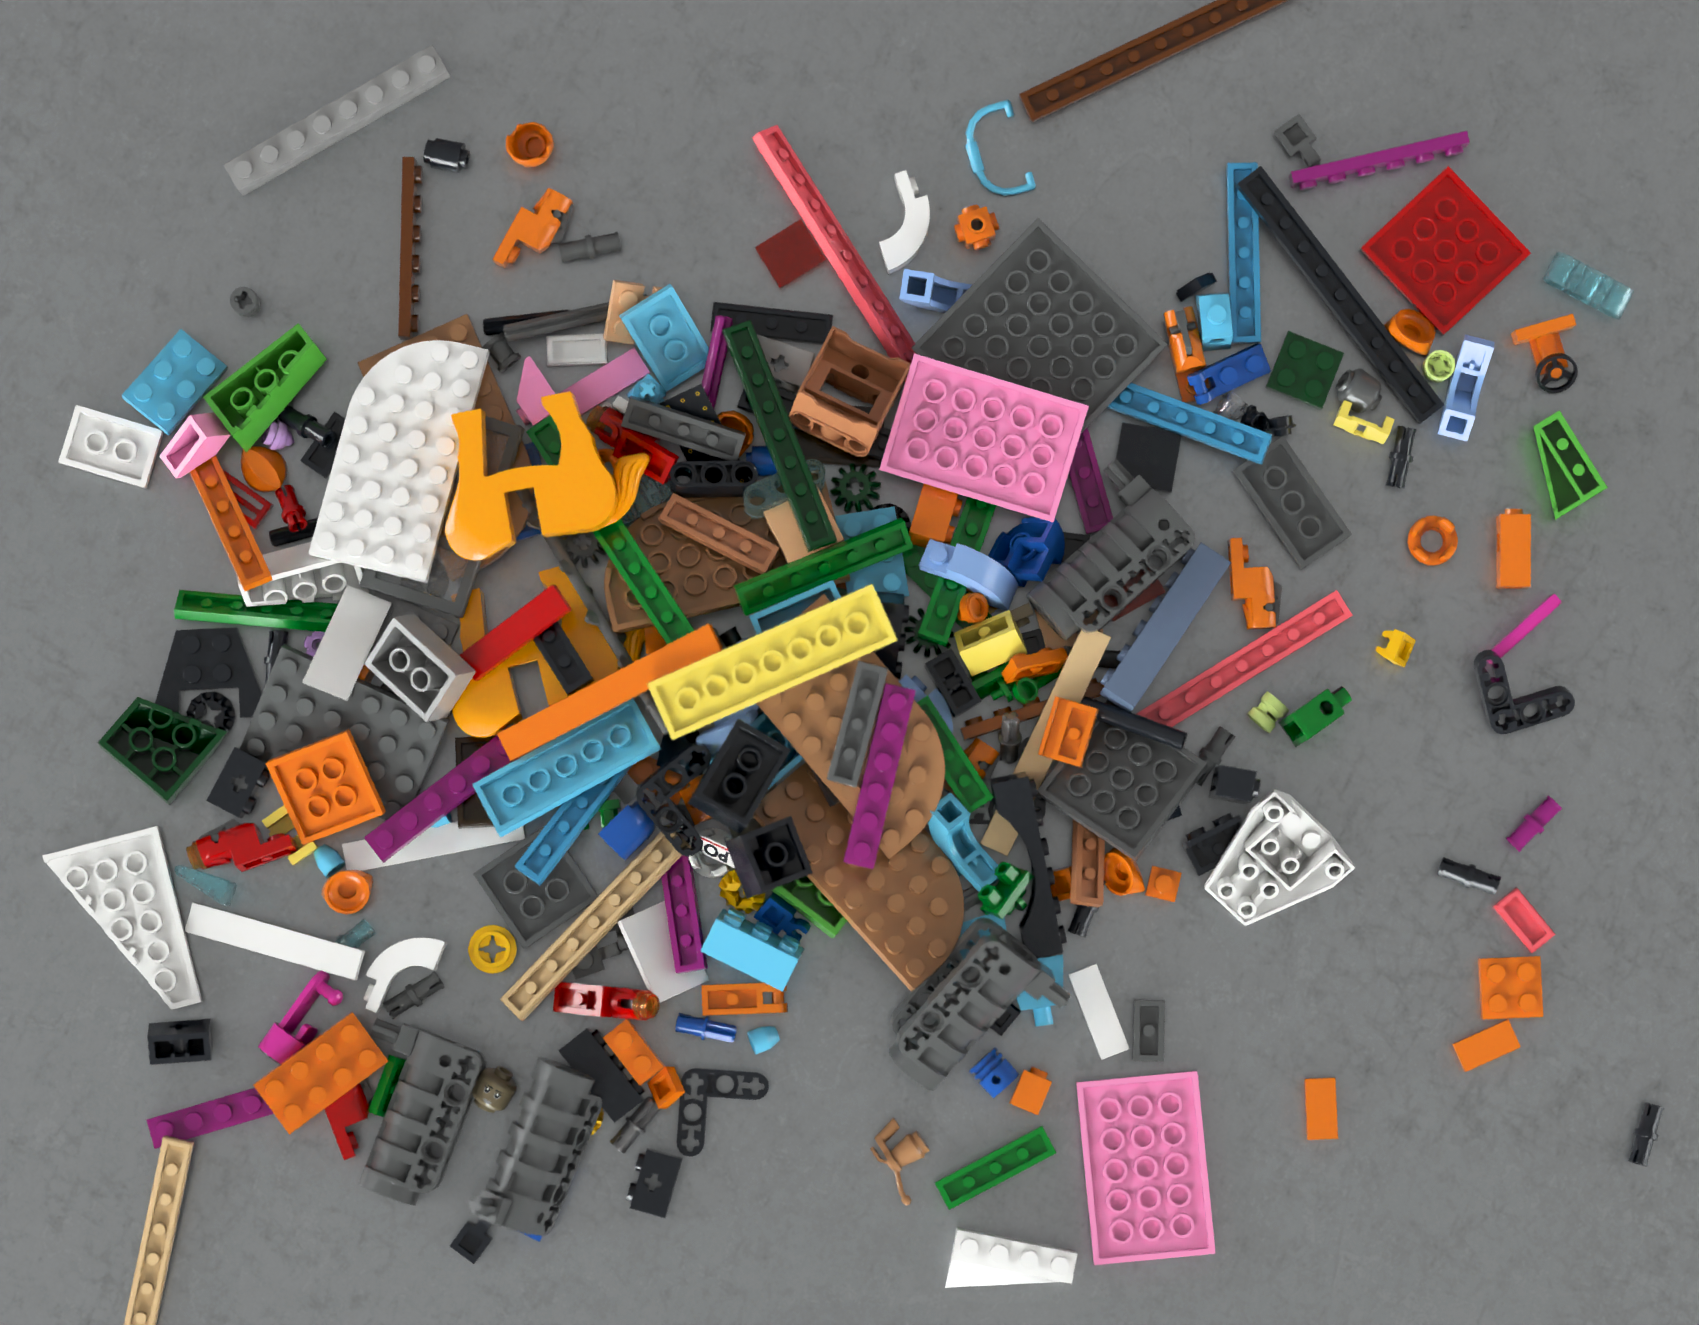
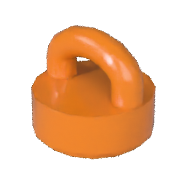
(973, 608)

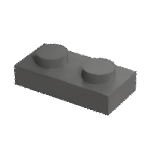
(1148, 1030)

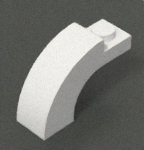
(908, 241)
(396, 958)

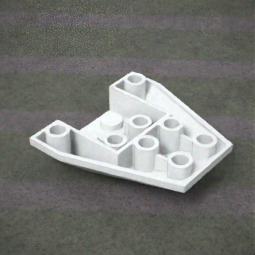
(1276, 860)

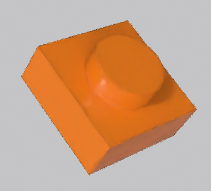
(1062, 884)
(1163, 884)
(666, 1087)

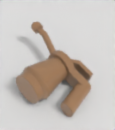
(908, 1150)

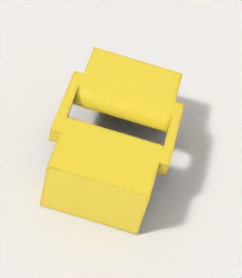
(1371, 432)
(280, 822)

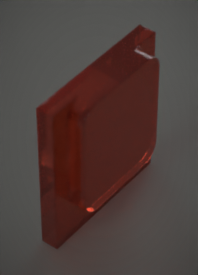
(790, 253)

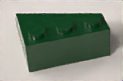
(160, 746)

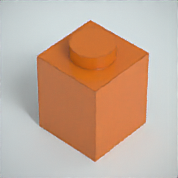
(1031, 1090)

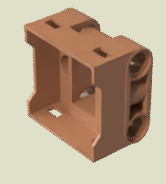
(857, 373)

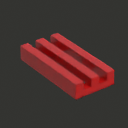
(261, 514)

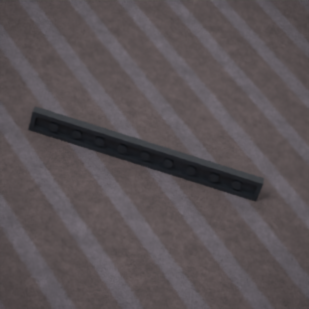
(1339, 295)

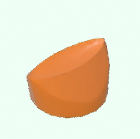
(1412, 331)
(263, 468)
(1122, 874)
(347, 891)

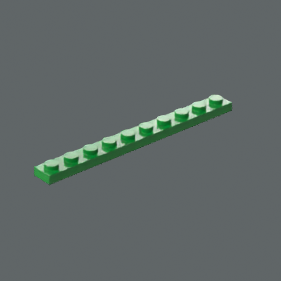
(624, 552)

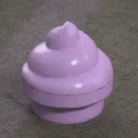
(277, 436)

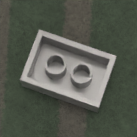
(420, 667)

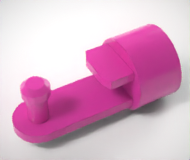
(280, 1040)

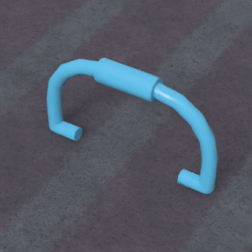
(975, 157)

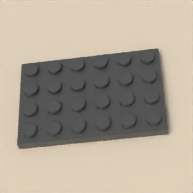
(386, 730)

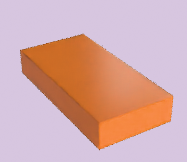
(1486, 1045)
(1321, 1108)

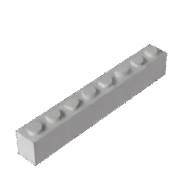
(337, 120)

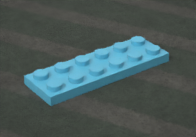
(566, 767)

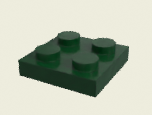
(1304, 370)

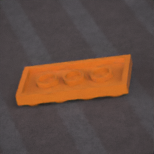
(320, 1073)

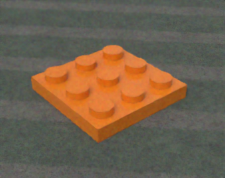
(326, 787)

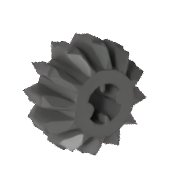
(584, 554)

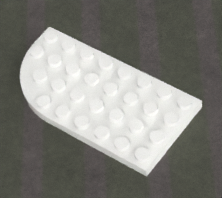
(398, 459)

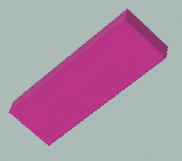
(1526, 625)

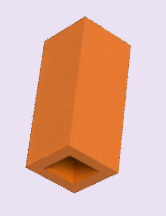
(1513, 550)

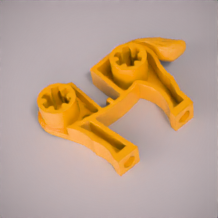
(569, 497)
(493, 701)

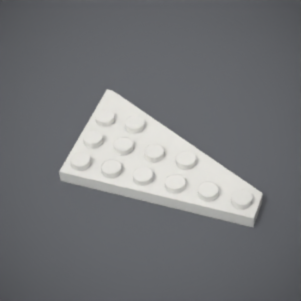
(133, 898)

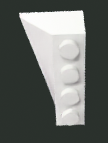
(302, 578)
(1001, 1260)

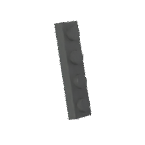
(683, 429)
(857, 723)

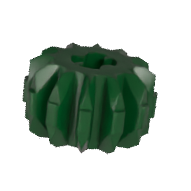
(864, 480)
(922, 642)

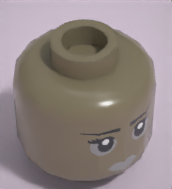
(494, 1089)

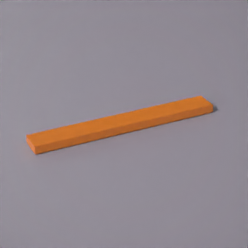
(607, 693)

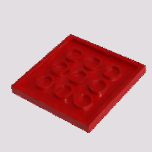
(1445, 251)

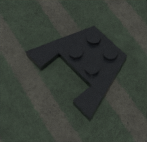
(207, 662)

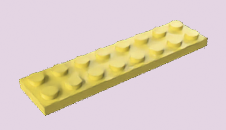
(772, 661)

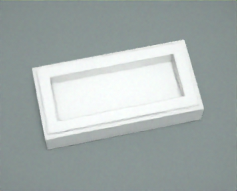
(576, 350)

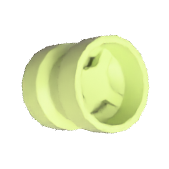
(1443, 366)
(1270, 705)

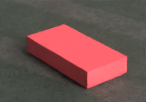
(1523, 920)

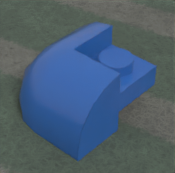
(1030, 549)
(628, 829)

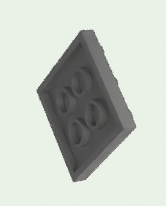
(531, 908)

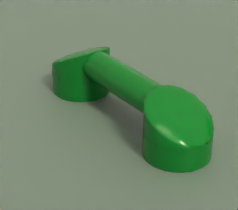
(1027, 689)

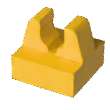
(1398, 648)

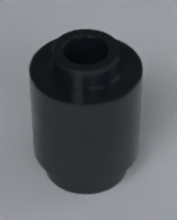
(446, 155)

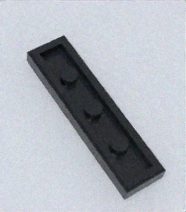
(778, 323)

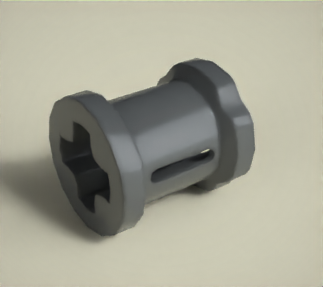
(240, 294)
(501, 352)

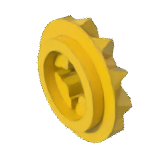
(729, 885)
(482, 959)

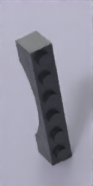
(1039, 925)

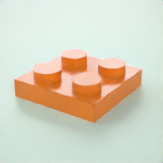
(1510, 987)

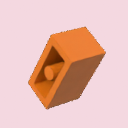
(934, 516)
(633, 1051)

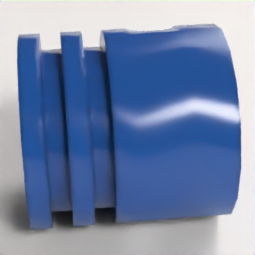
(989, 1067)

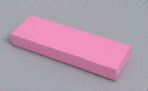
(608, 380)

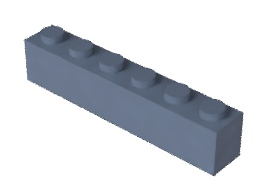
(1164, 628)

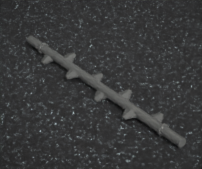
(594, 614)

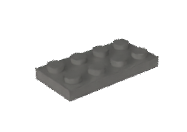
(1292, 503)

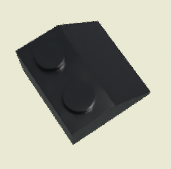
(768, 857)

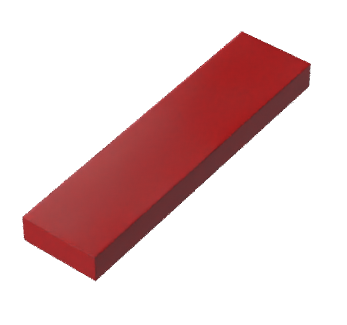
(516, 631)

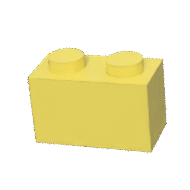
(990, 642)

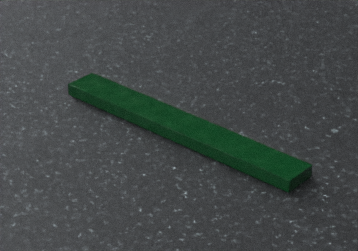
(779, 436)

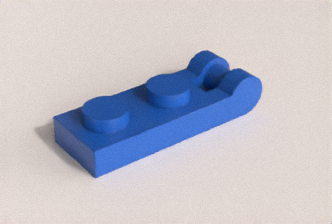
(1229, 373)

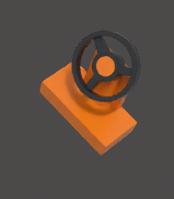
(1548, 351)

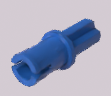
(705, 1028)

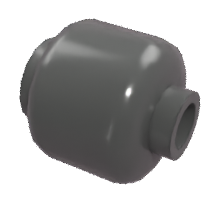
(1360, 390)

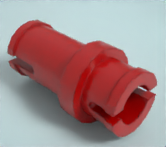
(292, 511)

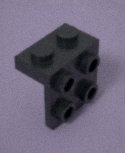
(1207, 847)

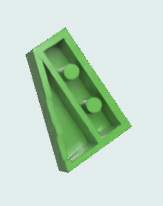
(1566, 465)

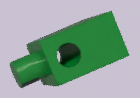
(1308, 718)

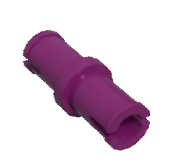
(1534, 823)

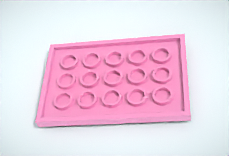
(983, 437)
(1145, 1167)

